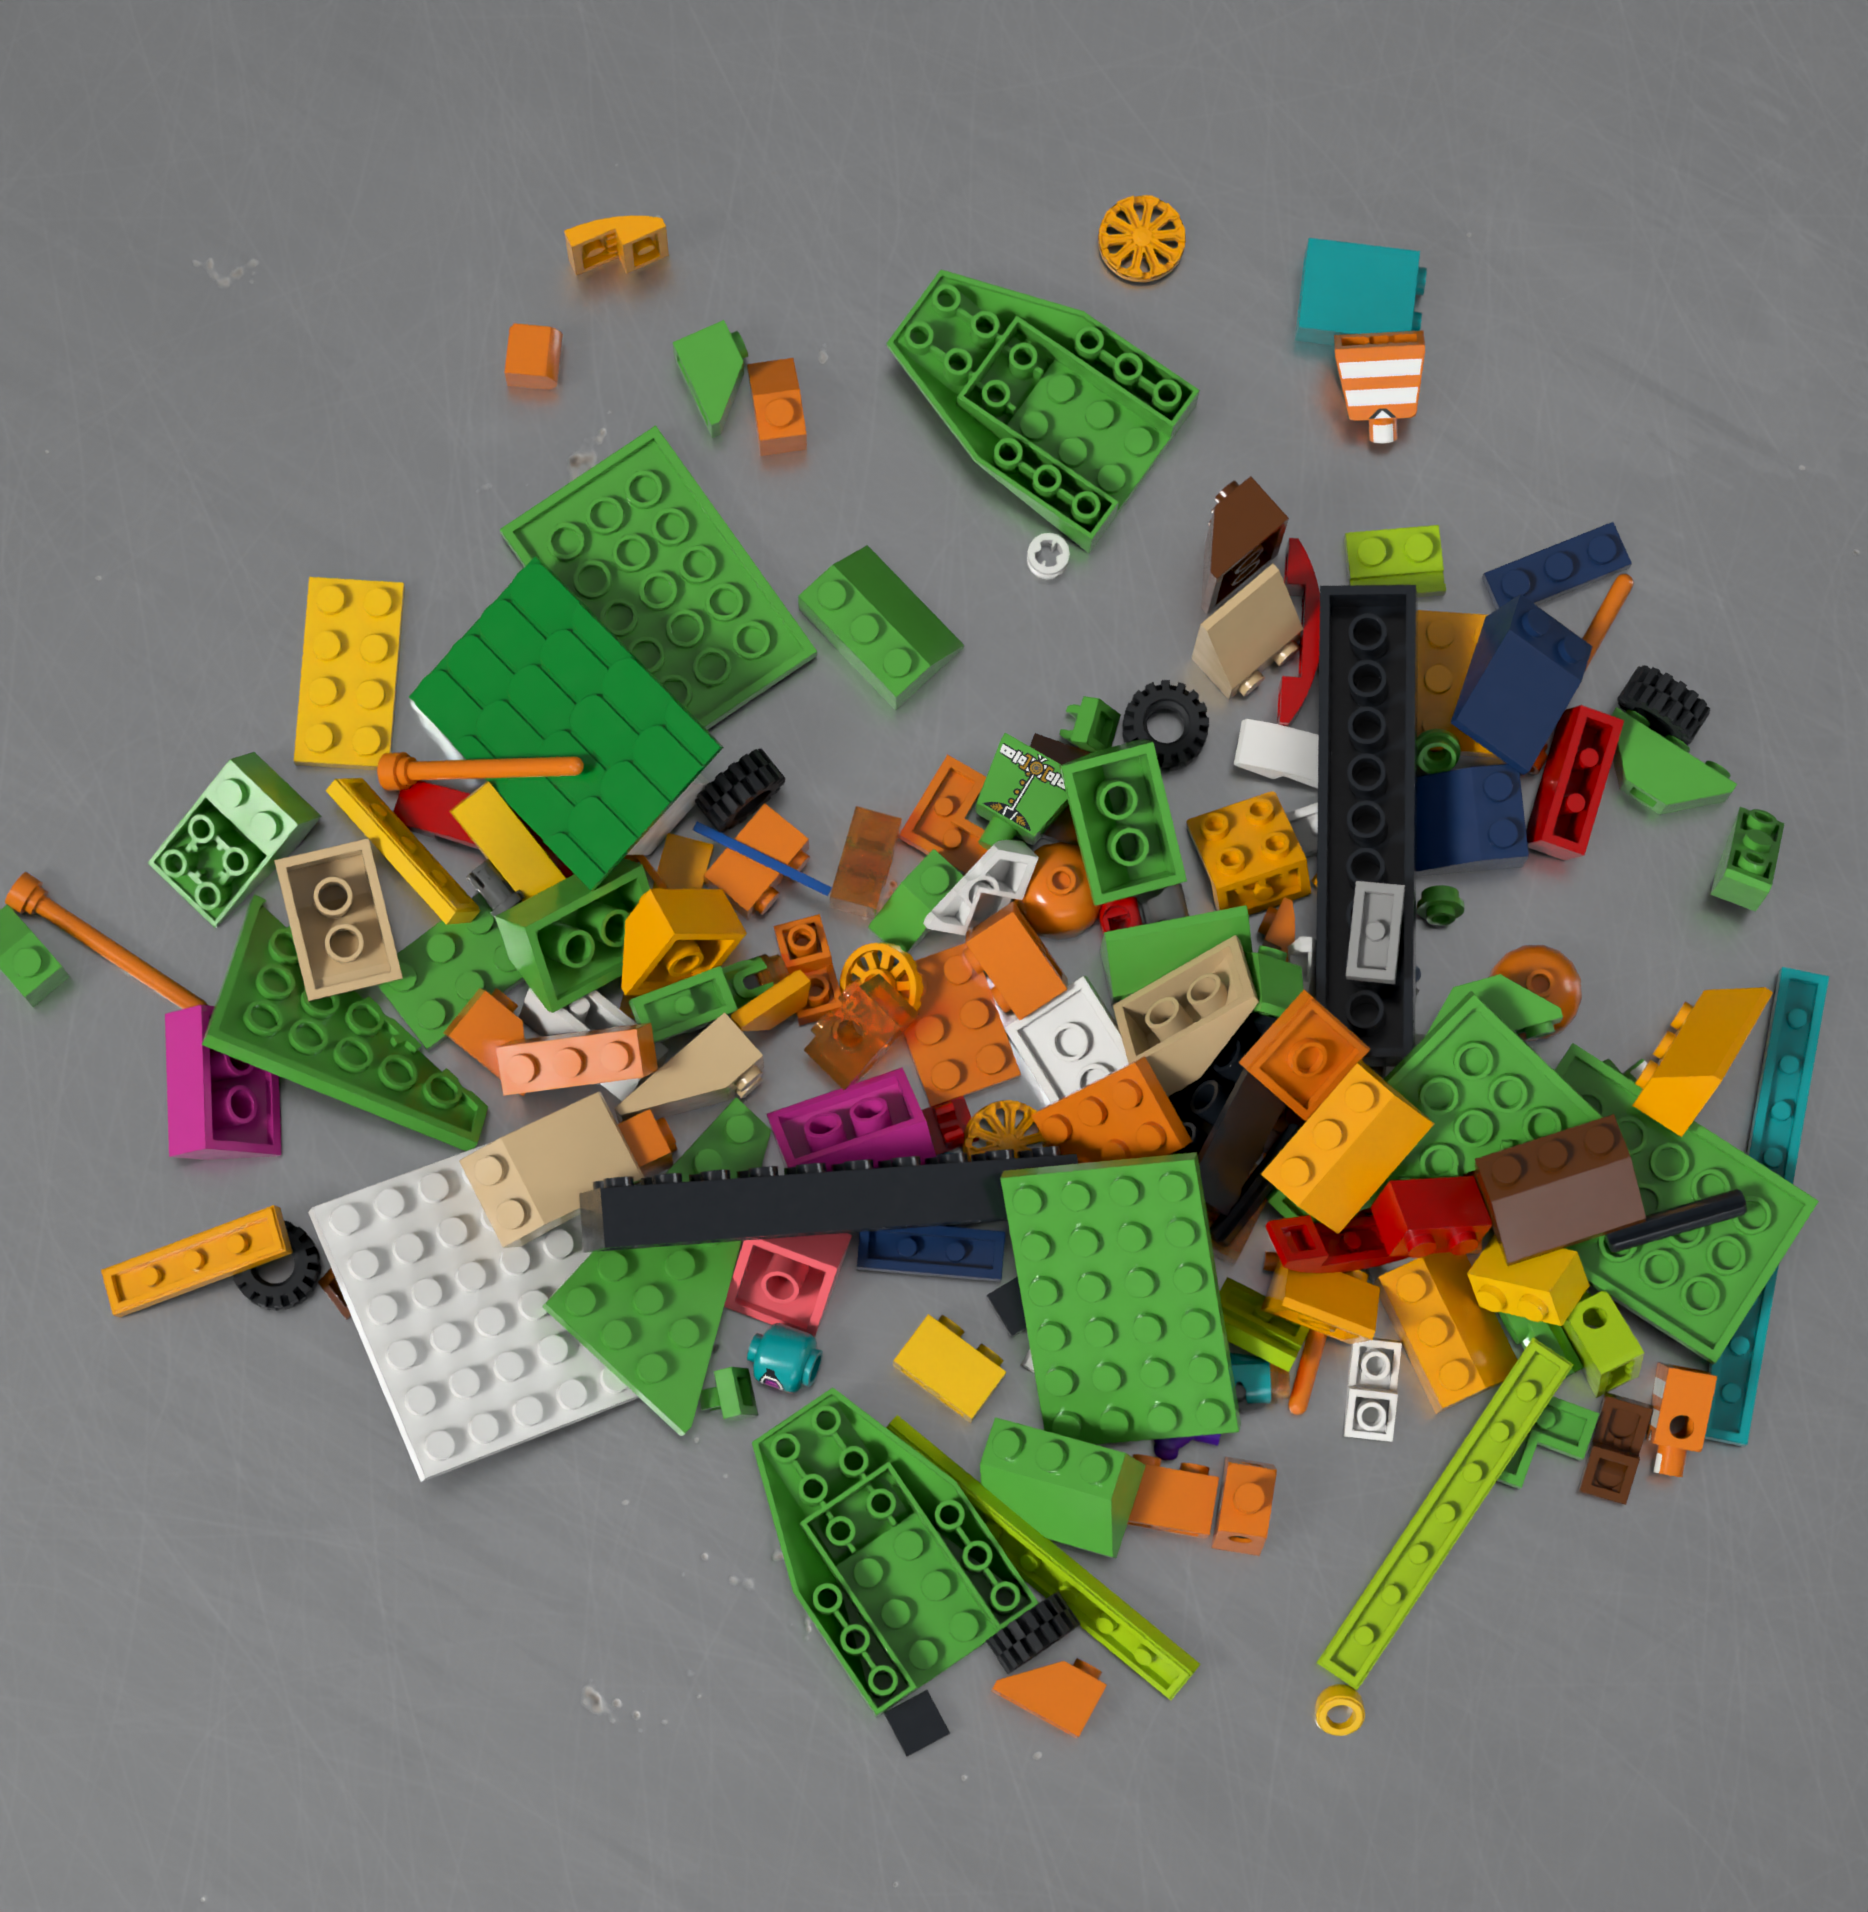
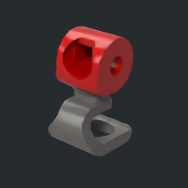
(1130, 912)

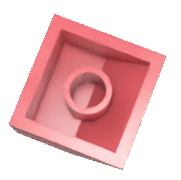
(787, 1279)

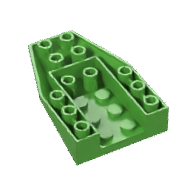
(1042, 398)
(882, 1549)

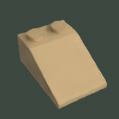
(1249, 635)
(338, 919)
(1188, 1015)
(700, 1075)
(537, 1172)

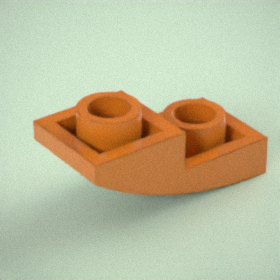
(1279, 926)
(806, 949)

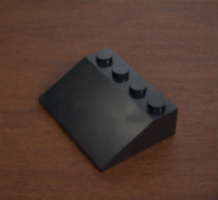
(1228, 1117)

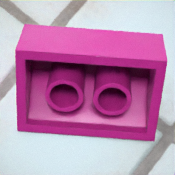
(214, 1100)
(864, 1122)

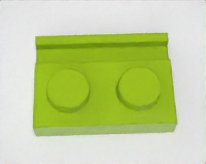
(1397, 558)
(1257, 1330)

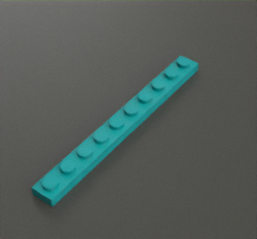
(1776, 1145)

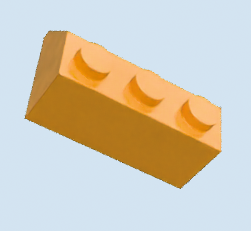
(1697, 1054)
(1347, 1148)
(1444, 1331)

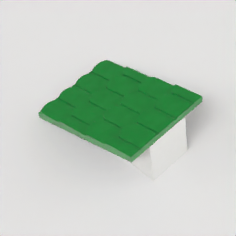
(557, 683)

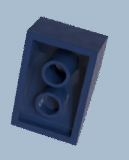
(1519, 682)
(1470, 821)

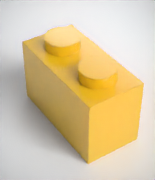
(1533, 1289)
(950, 1366)

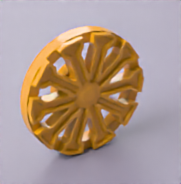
(1141, 238)
(889, 951)
(1002, 1136)

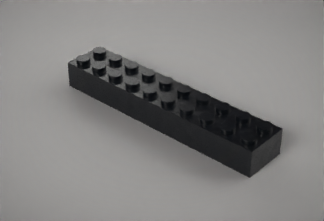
(1367, 800)
(802, 1200)

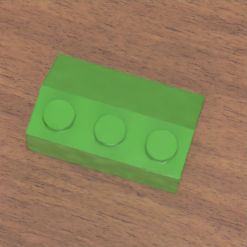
(879, 625)
(1123, 821)
(571, 936)
(1150, 951)
(1062, 1485)

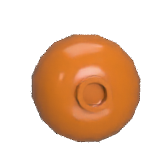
(1059, 894)
(1547, 975)

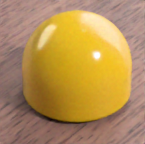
(1339, 1695)

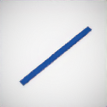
(762, 858)

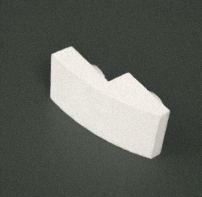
(1278, 751)
(1372, 1389)

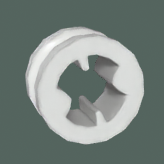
(1034, 552)

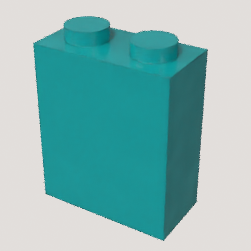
(1357, 290)

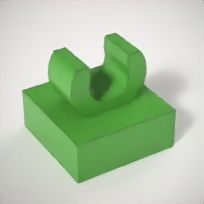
(1094, 725)
(732, 1395)

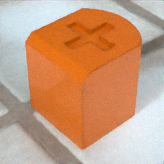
(533, 356)

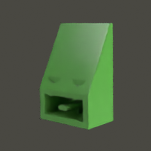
(233, 837)

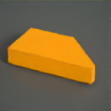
(774, 1004)

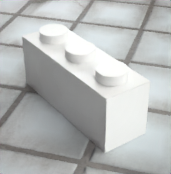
(585, 1014)

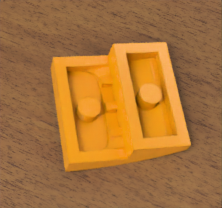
(630, 238)

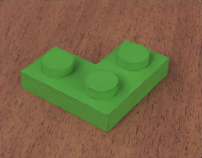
(1559, 1428)

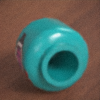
(785, 1358)

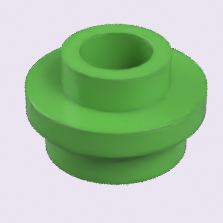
(1439, 761)
(1440, 905)

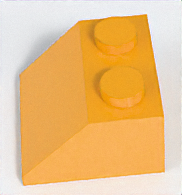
(677, 937)
(1328, 1303)

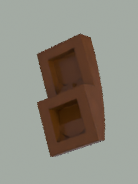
(1615, 1448)

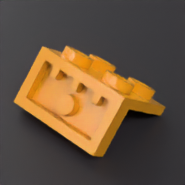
(1251, 854)

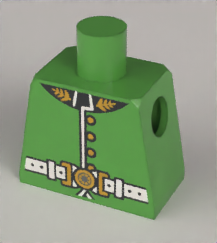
(1020, 794)

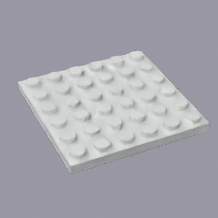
(460, 1318)

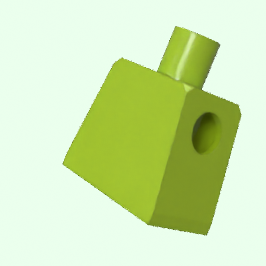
(1608, 1352)

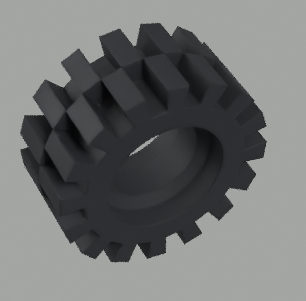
(1175, 699)
(1664, 703)
(740, 790)
(292, 1289)
(1033, 1632)

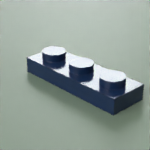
(1559, 568)
(934, 1252)

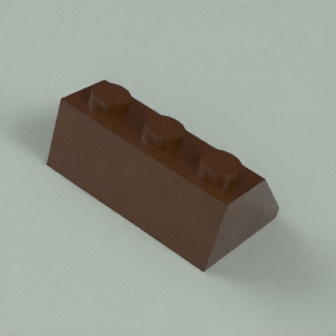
(1240, 539)
(1560, 1190)

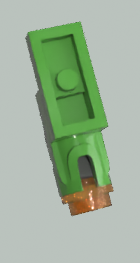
(706, 996)

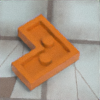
(941, 816)

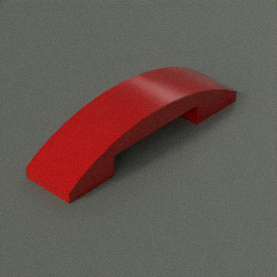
(1301, 582)
(426, 810)
(1319, 1249)

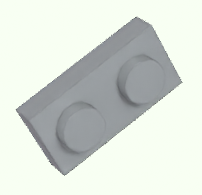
(1375, 932)

